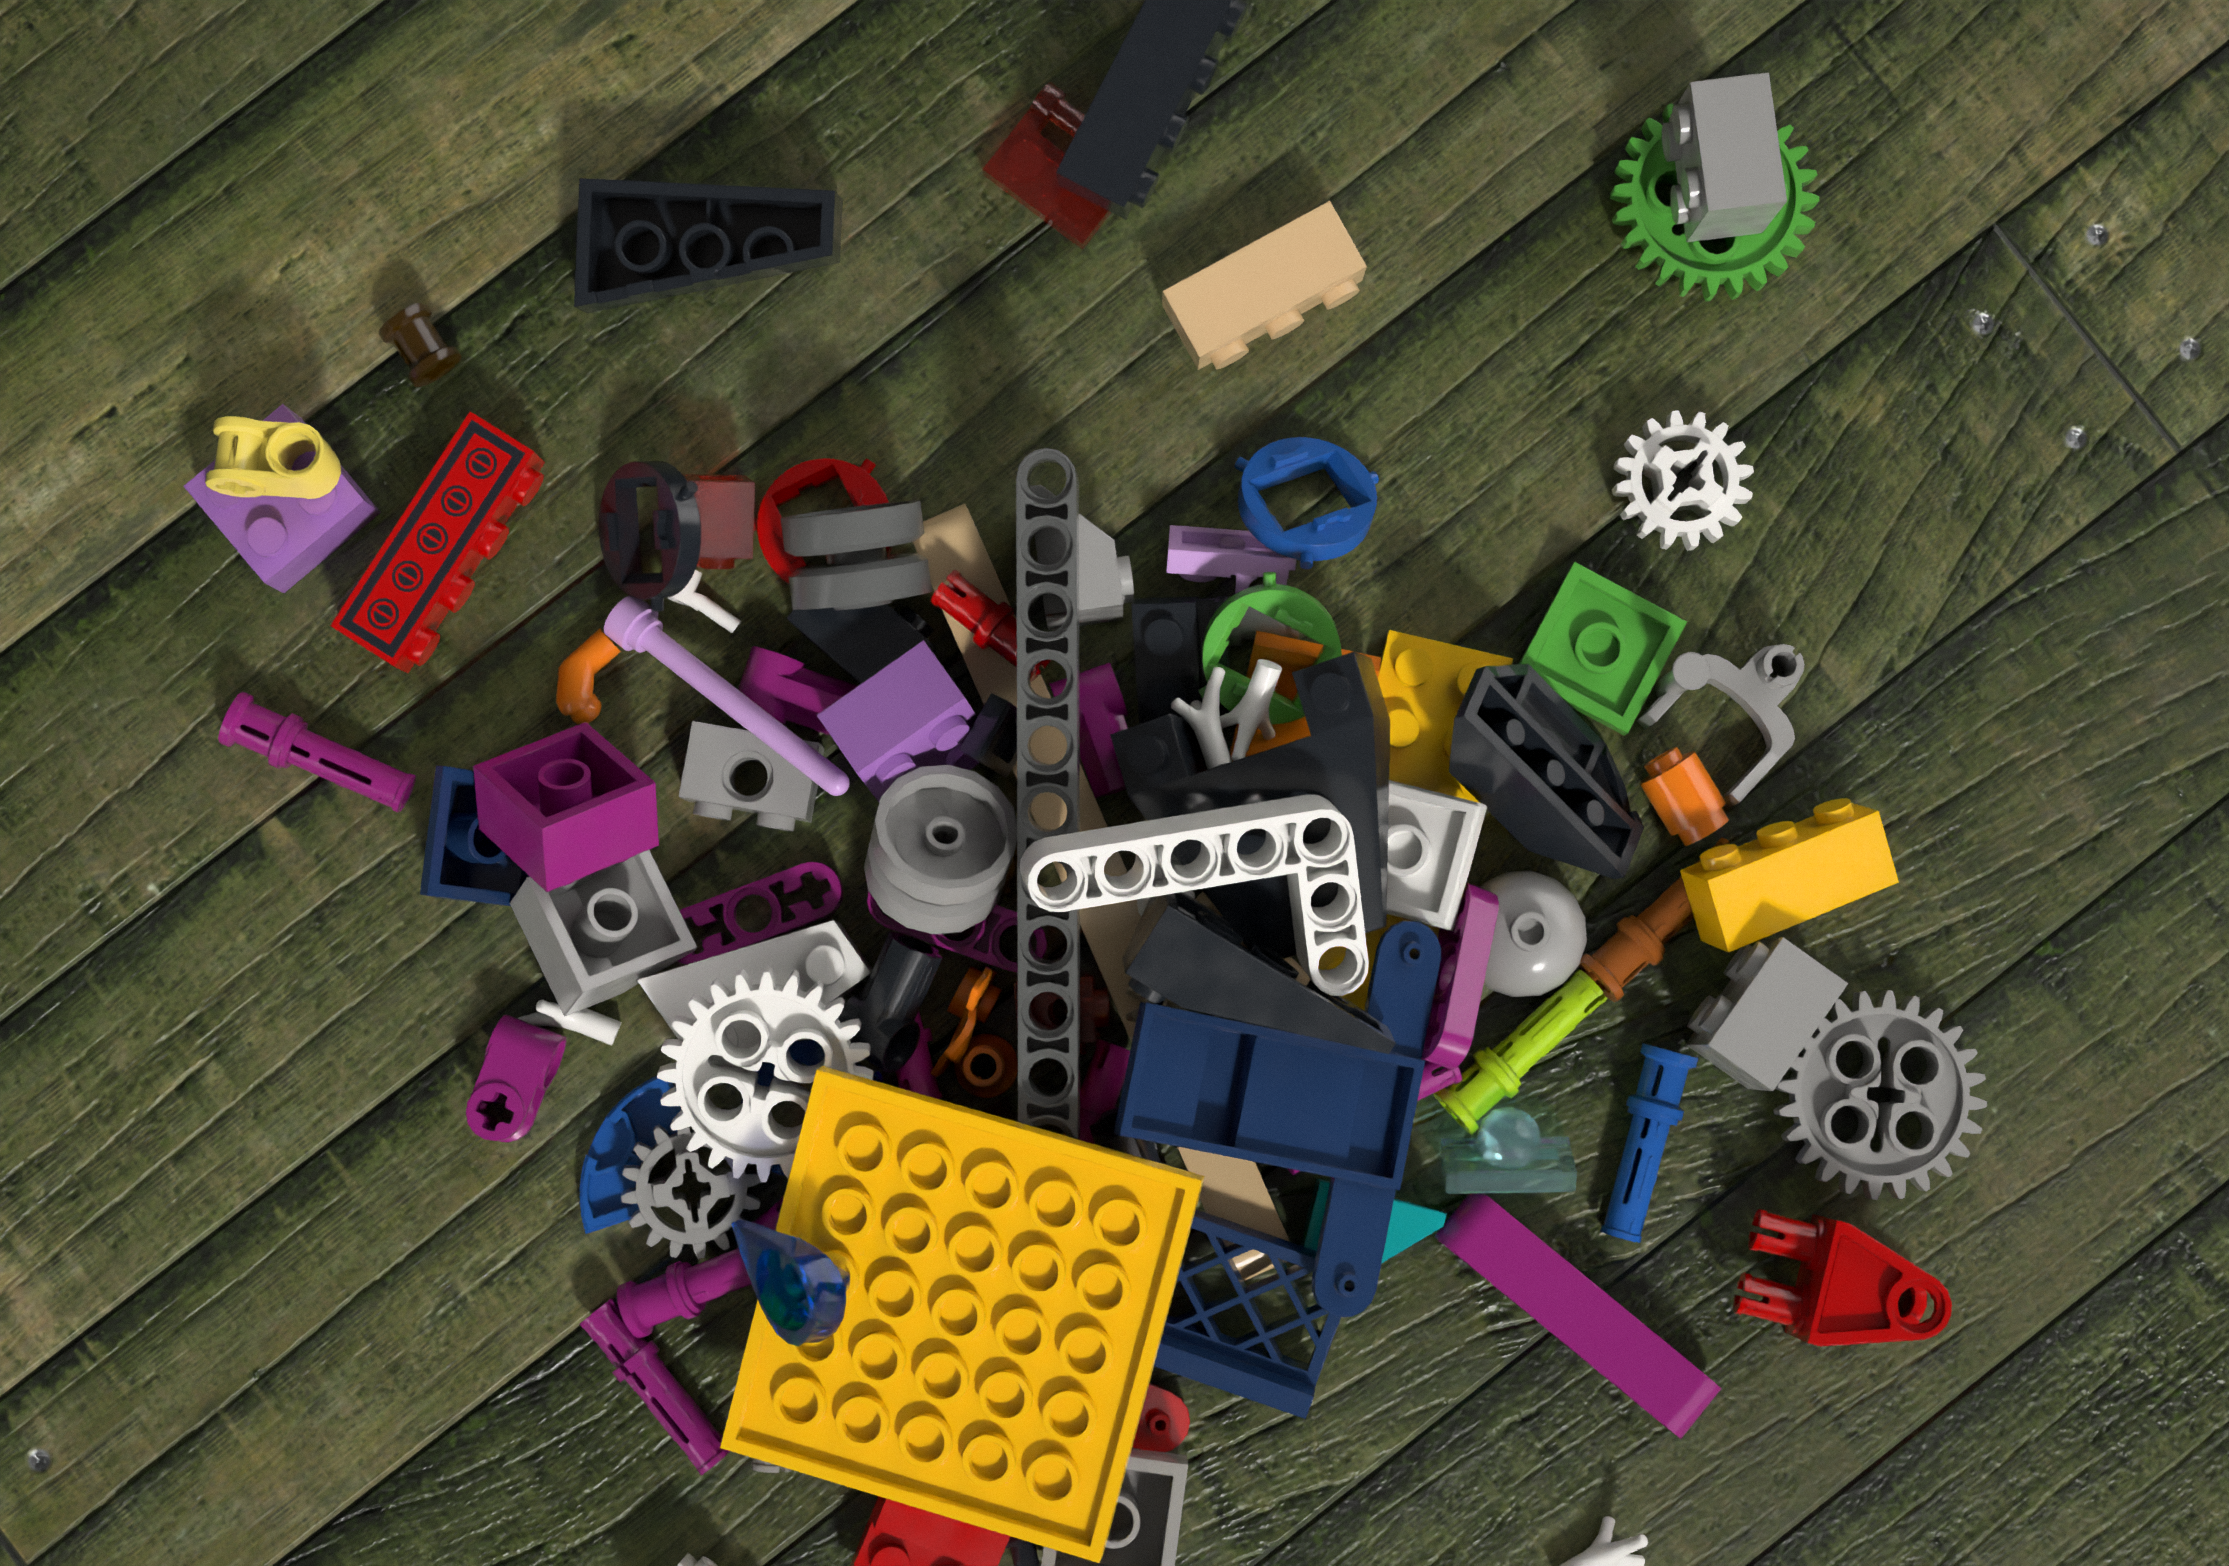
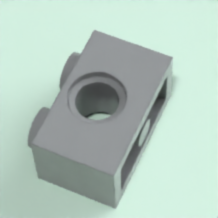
(711, 769)

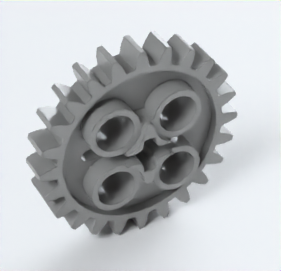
(1937, 1099)

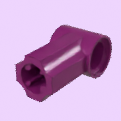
(788, 689)
(1100, 715)

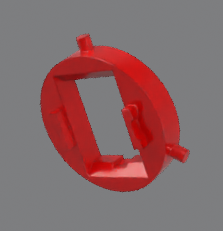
(857, 481)

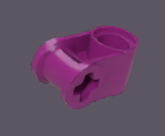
(515, 1070)

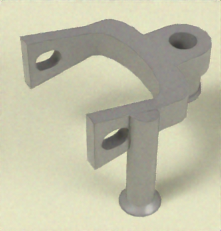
(1748, 687)

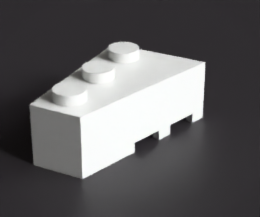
(816, 952)

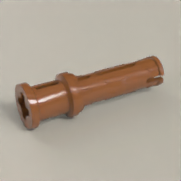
(1639, 940)

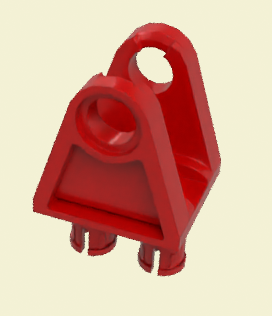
(1843, 1285)

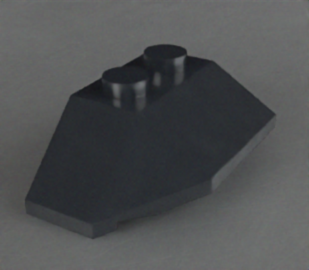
(1543, 771)

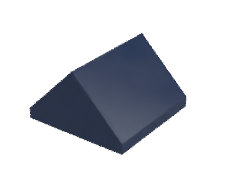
(458, 855)

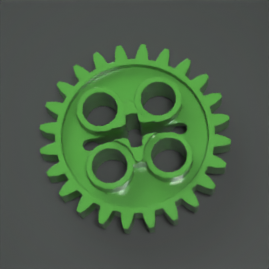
(1689, 261)

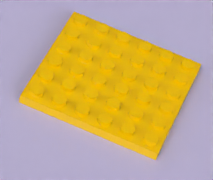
(987, 1318)

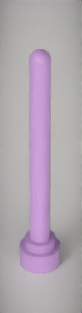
(638, 629)

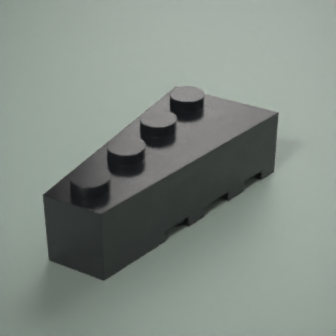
(1145, 100)
(688, 238)

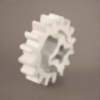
(1664, 464)

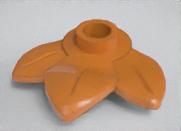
(971, 1002)

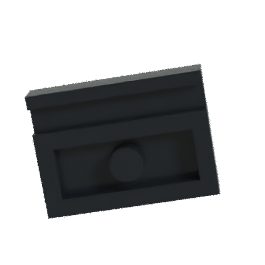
(1169, 652)

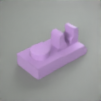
(1210, 553)

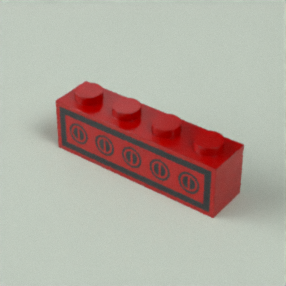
(440, 543)

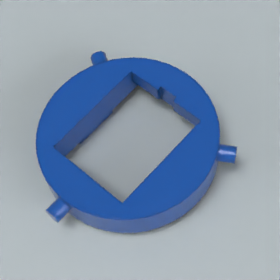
(1328, 534)

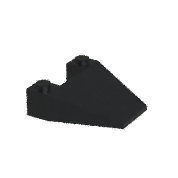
(1340, 761)

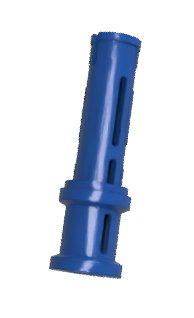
(1653, 1111)

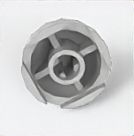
(1535, 934)

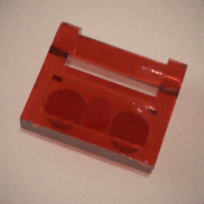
(1028, 167)

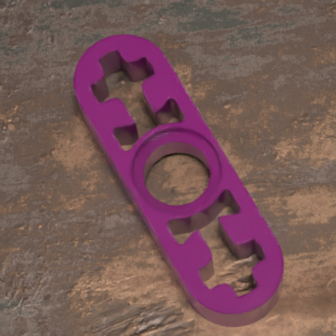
(793, 882)
(1461, 978)

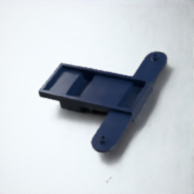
(1299, 1104)

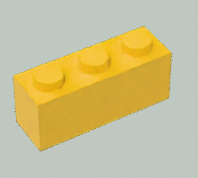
(1788, 874)

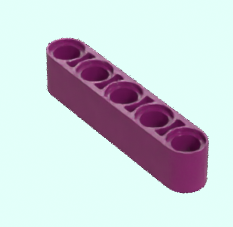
(1578, 1312)

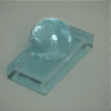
(1508, 1158)

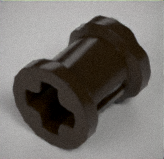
(420, 344)

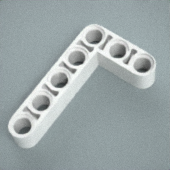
(1220, 864)

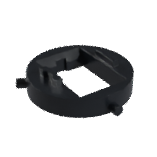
(675, 530)

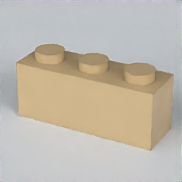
(1265, 287)

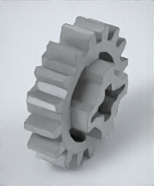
(661, 1193)

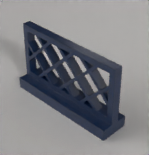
(1239, 1363)

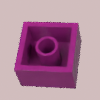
(566, 806)

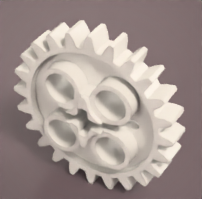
(782, 1017)

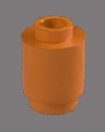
(1684, 795)

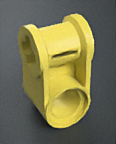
(259, 457)

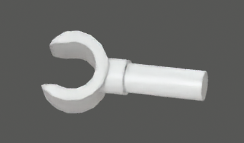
(697, 601)

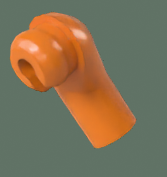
(577, 675)

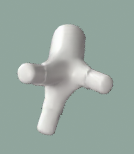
(1253, 709)
(1205, 721)
(584, 1021)
(1605, 1553)

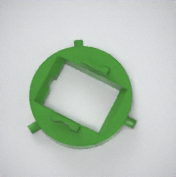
(1284, 604)

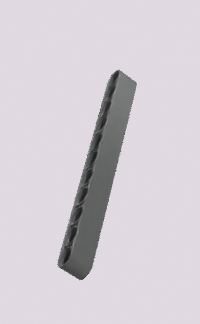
(1035, 974)

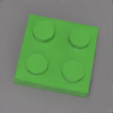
(1602, 647)

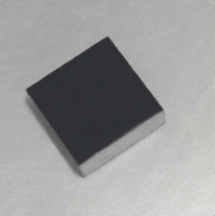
(994, 736)

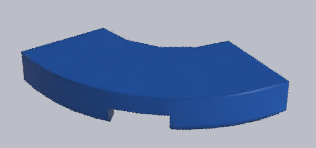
(613, 1148)

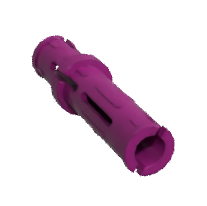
(656, 1386)

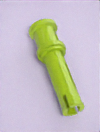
(1499, 1070)

